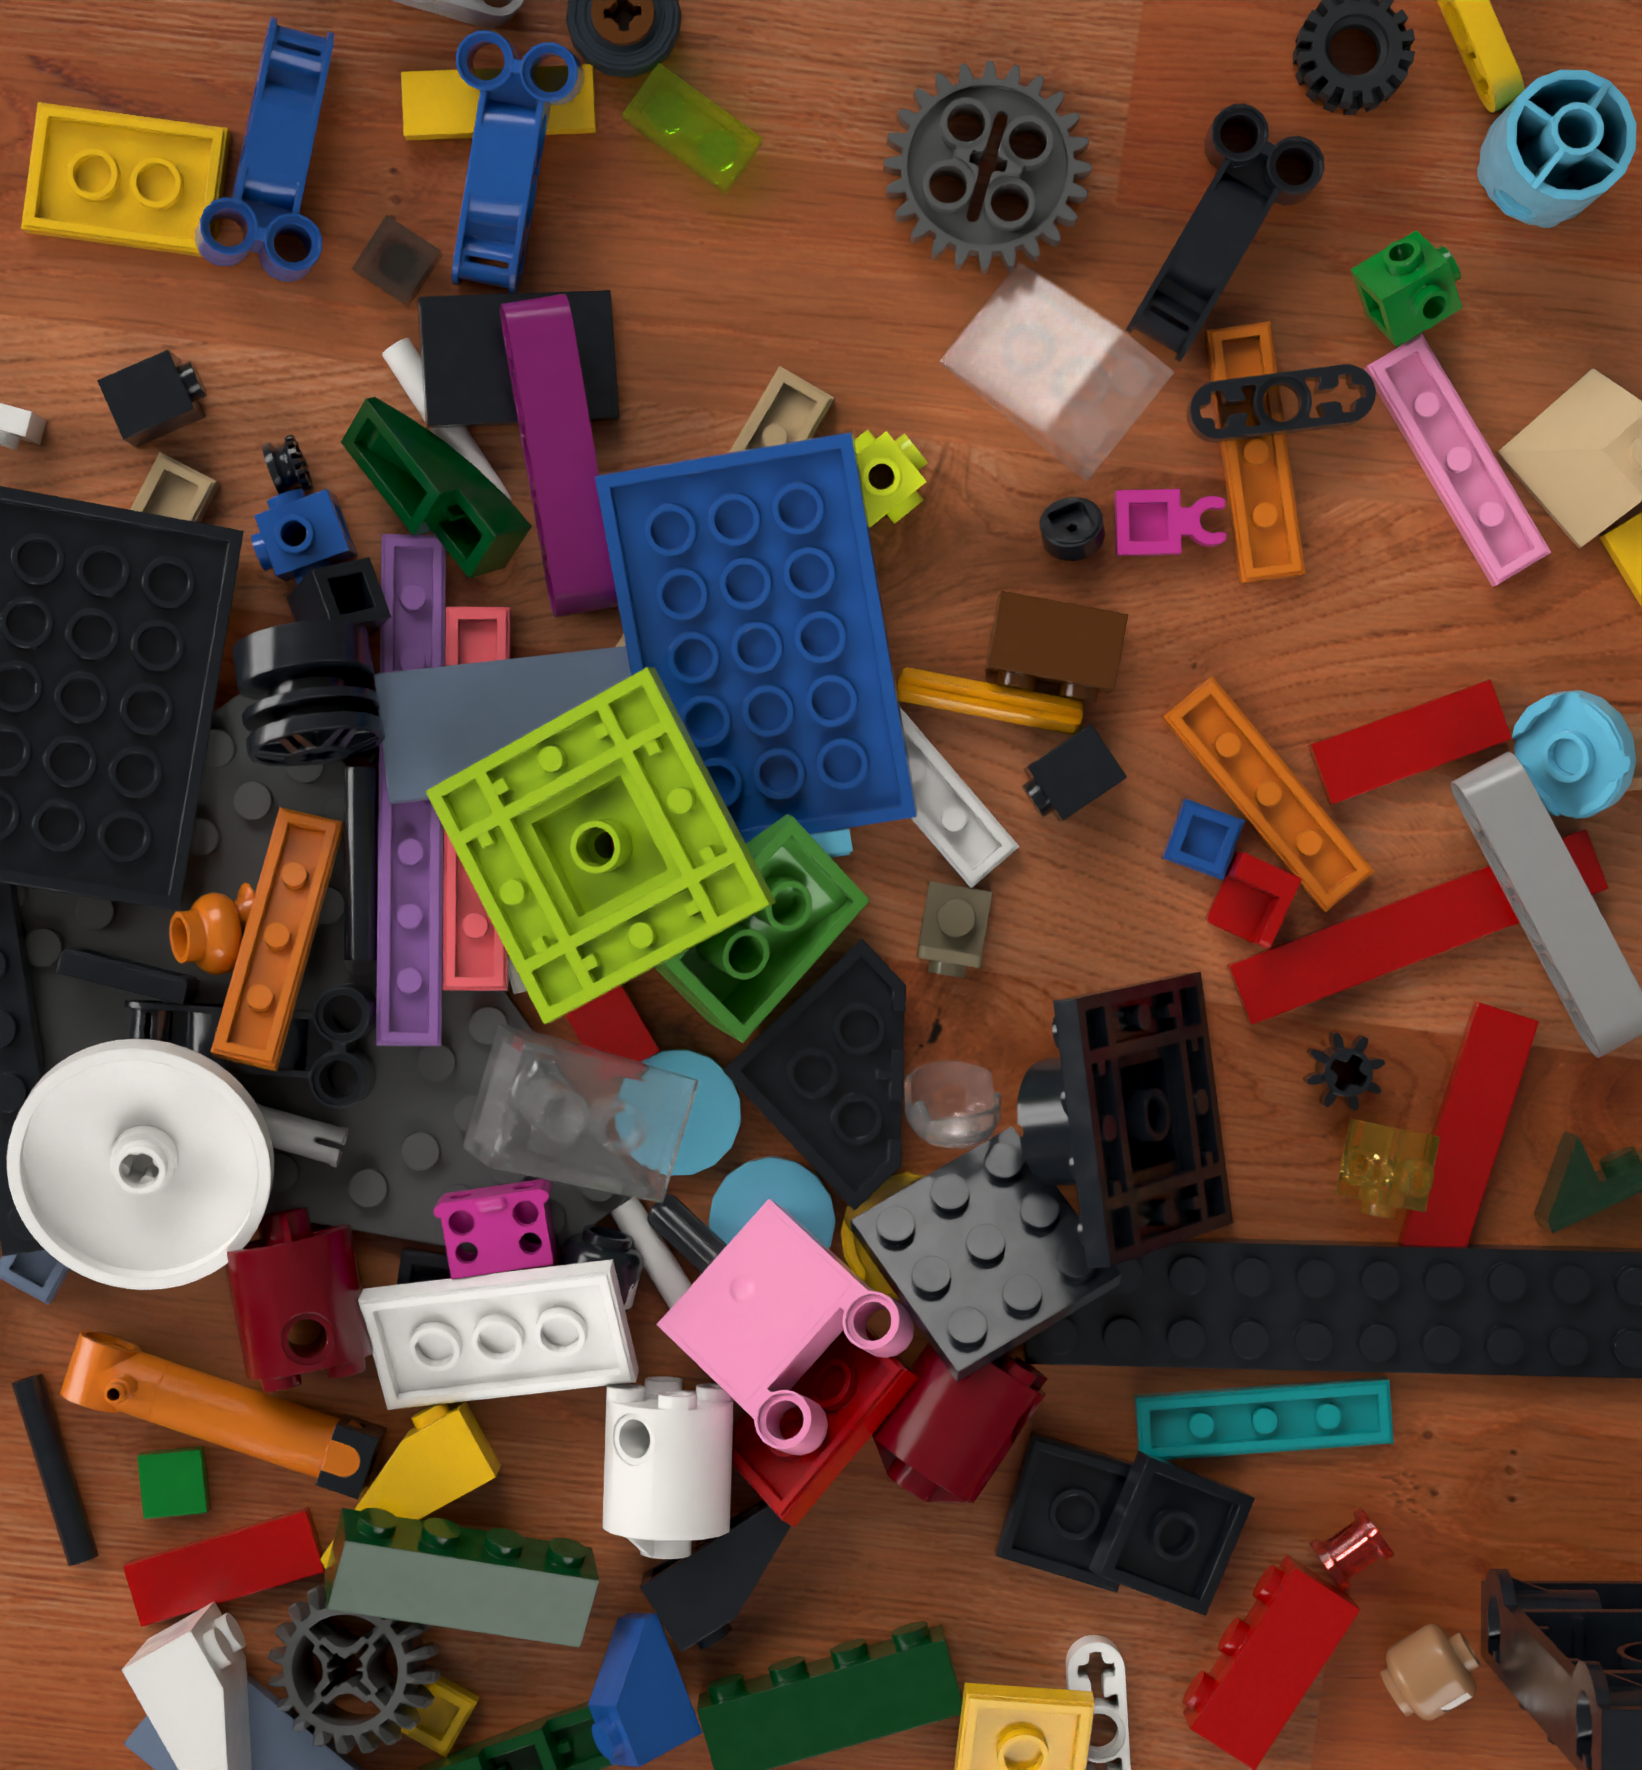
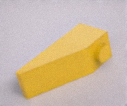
(432, 1465)

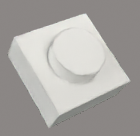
(18, 425)

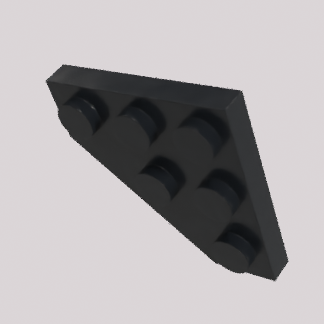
(836, 1073)

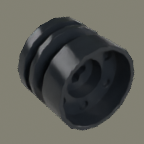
(308, 692)

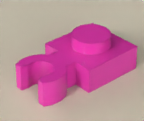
(1155, 522)

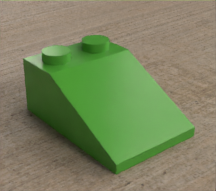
(755, 963)

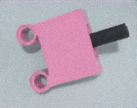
(769, 1313)

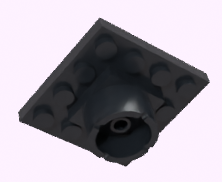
(1130, 1117)

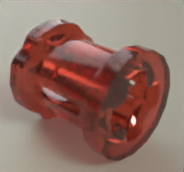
(1352, 1549)

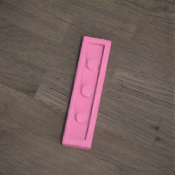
(1457, 460)

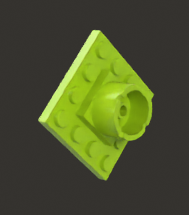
(540, 856)

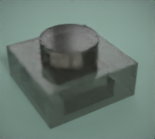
(397, 261)

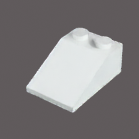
(197, 1690)

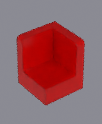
(1253, 899)

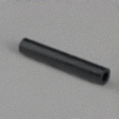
(360, 864)
(55, 1469)

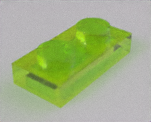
(692, 128)

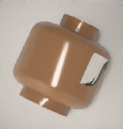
(1430, 1672)

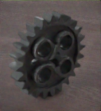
(933, 152)

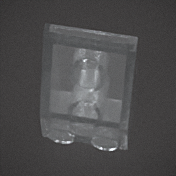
(1056, 369)
(578, 1115)

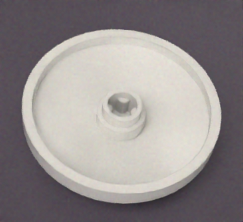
(140, 1164)

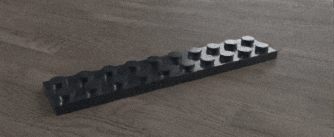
(1363, 1310)

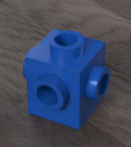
(291, 512)

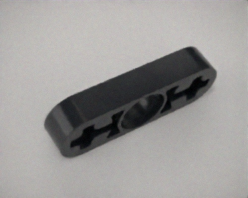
(1329, 413)

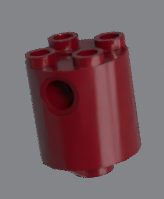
(295, 1277)
(955, 1434)

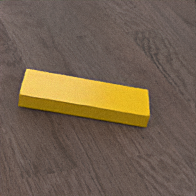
(445, 106)

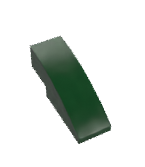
(435, 488)

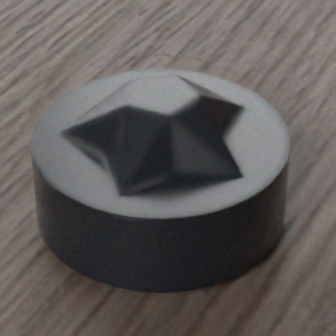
(1072, 528)

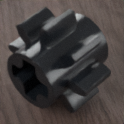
(1359, 1063)

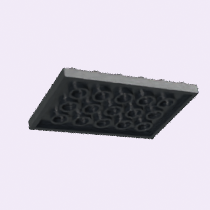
(106, 692)

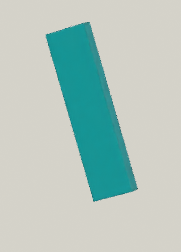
(1264, 1418)

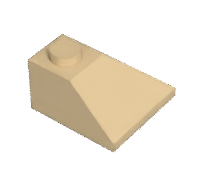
(1582, 457)

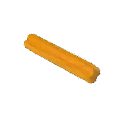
(989, 700)

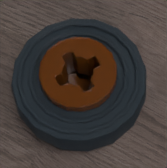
(627, 42)

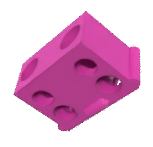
(496, 1225)

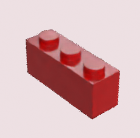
(1268, 1661)

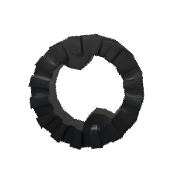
(286, 466)

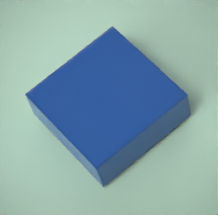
(1203, 839)

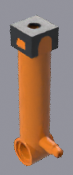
(119, 1377)

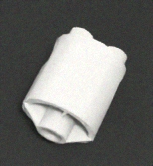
(667, 1464)

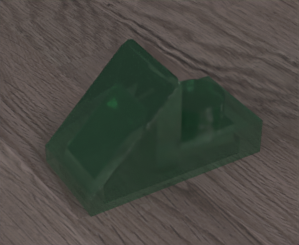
(1578, 1191)

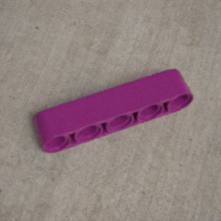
(558, 453)

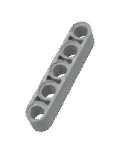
(1551, 902)

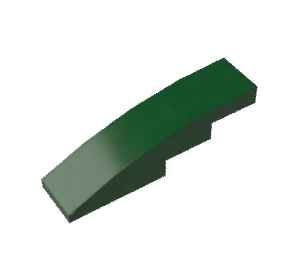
(548, 1743)

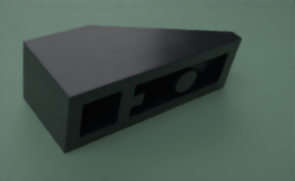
(709, 1588)

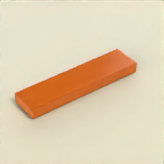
(1256, 468)
(1267, 794)
(277, 939)

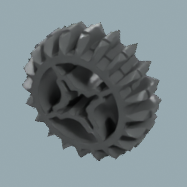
(375, 1683)

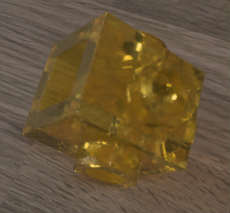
(1387, 1168)

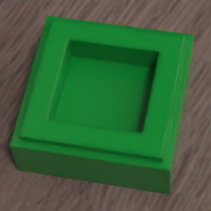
(174, 1482)

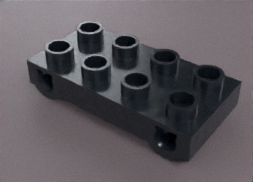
(1571, 1662)

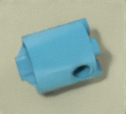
(1557, 147)

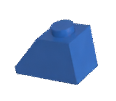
(640, 1695)

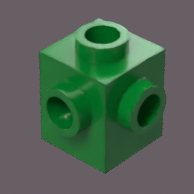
(1408, 287)

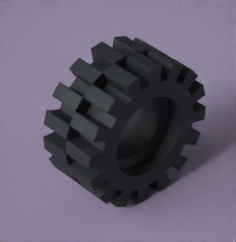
(1347, 90)

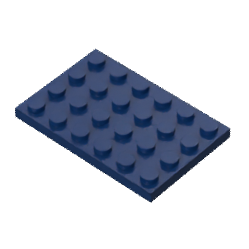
(766, 627)

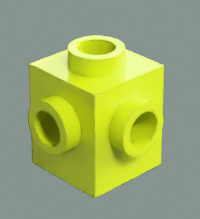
(905, 464)

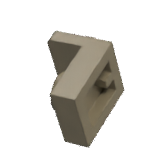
(953, 928)

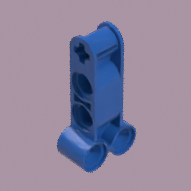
(275, 156)
(505, 158)

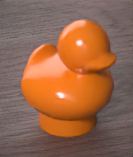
(212, 930)

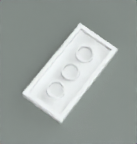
(499, 1334)

